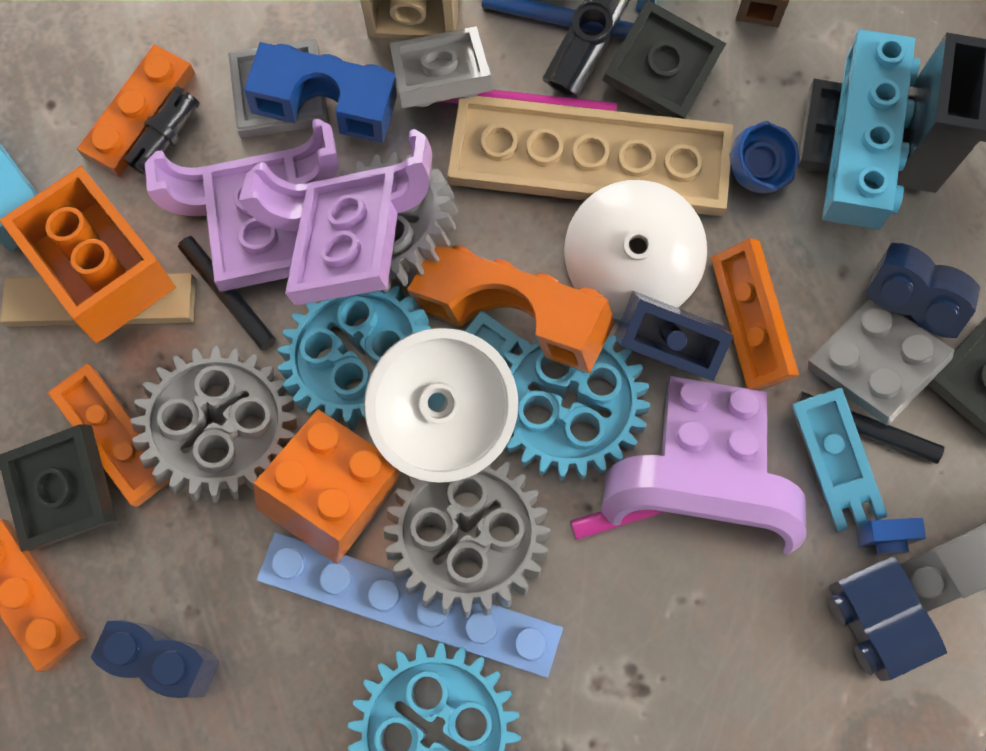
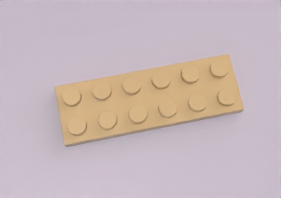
(584, 149)

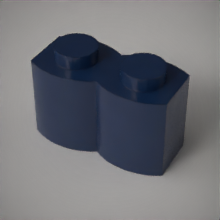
(934, 295)
(886, 619)
(162, 664)

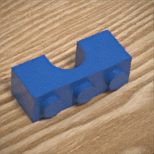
(288, 78)

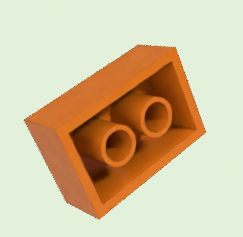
(88, 254)

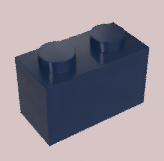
(673, 336)

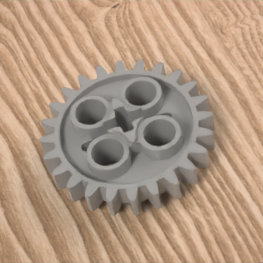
(421, 227)
(183, 396)
(500, 562)

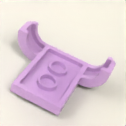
(340, 222)
(241, 246)
(710, 465)

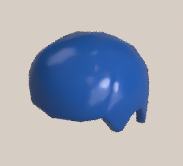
(764, 158)

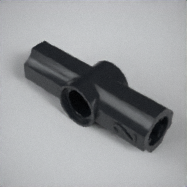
(581, 51)

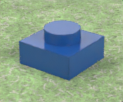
(891, 535)

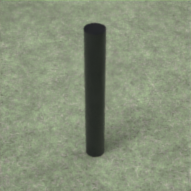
(231, 298)
(893, 436)

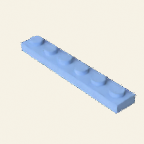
(377, 595)

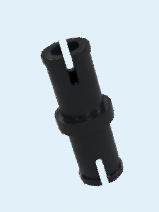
(162, 129)

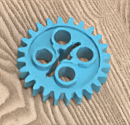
(323, 380)
(553, 441)
(462, 689)

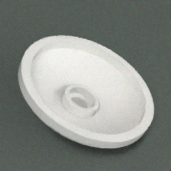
(600, 254)
(470, 425)

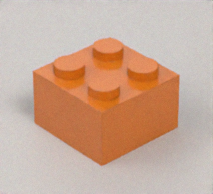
(325, 486)

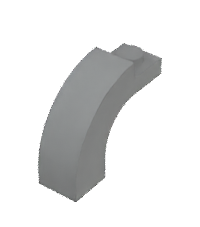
(949, 569)

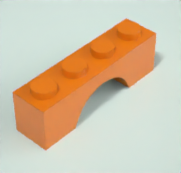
(568, 320)

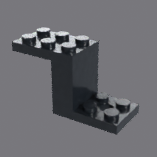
(945, 119)

